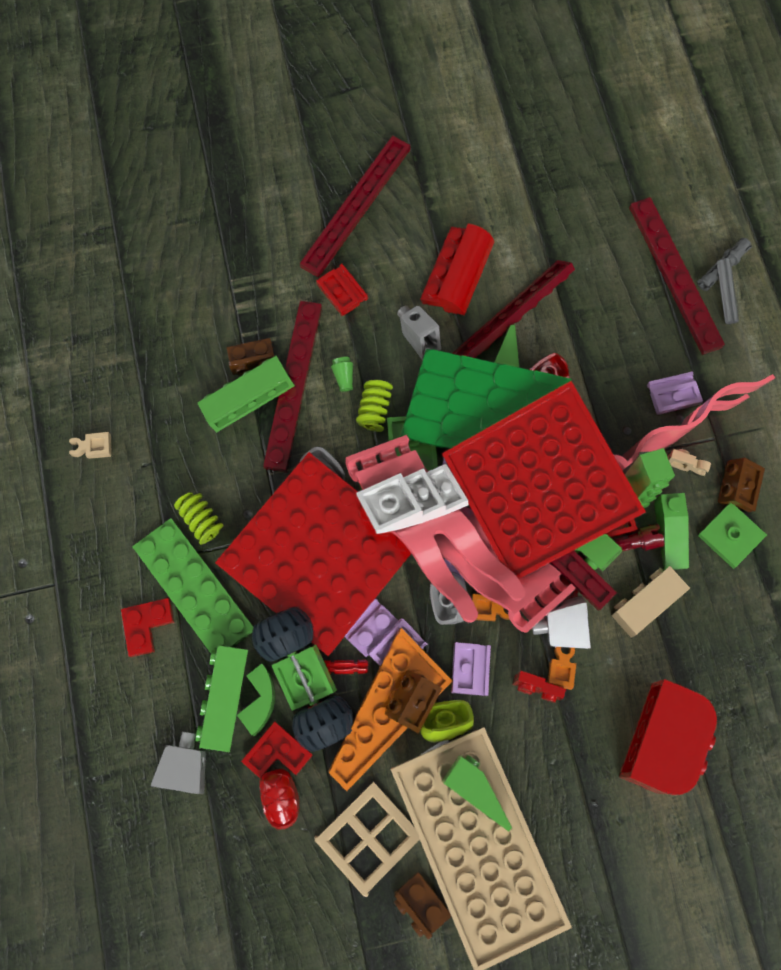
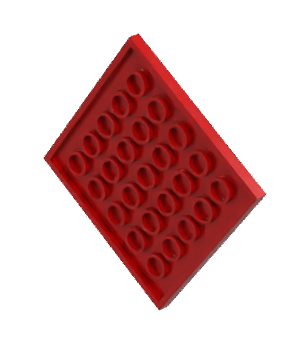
(543, 482)
(315, 552)

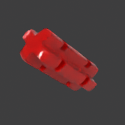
(347, 666)

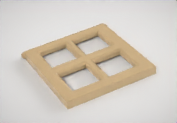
(368, 838)

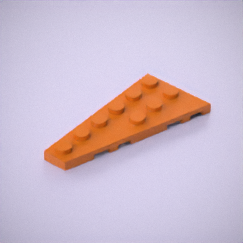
(371, 728)

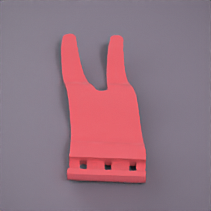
(668, 435)
(420, 537)
(535, 583)

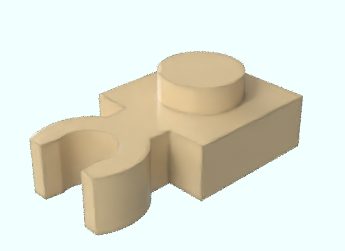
(95, 445)
(684, 461)

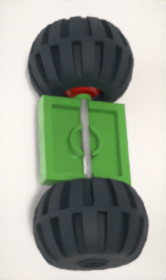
(303, 679)

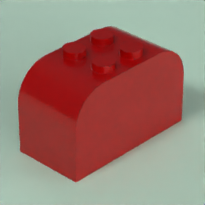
(670, 740)

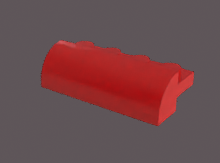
(458, 269)

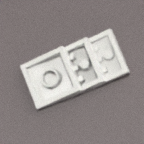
(412, 499)

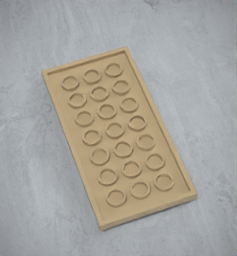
(486, 874)

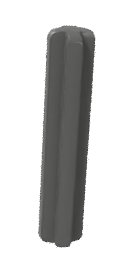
(727, 291)

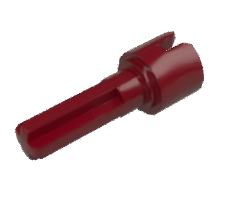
(645, 538)

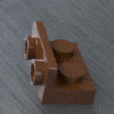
(249, 355)
(741, 484)
(413, 701)
(422, 906)

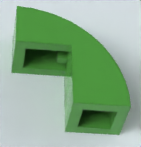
(259, 712)

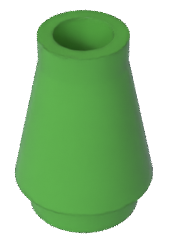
(343, 372)

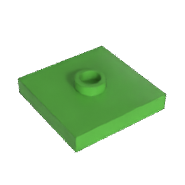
(732, 535)

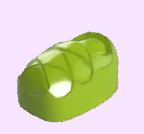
(447, 721)

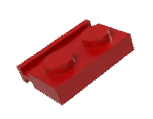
(342, 290)

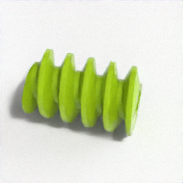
(372, 405)
(197, 517)

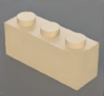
(649, 601)

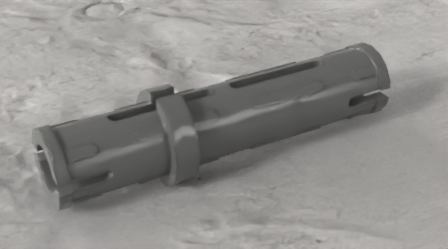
(734, 254)

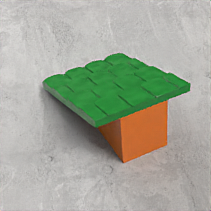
(466, 395)

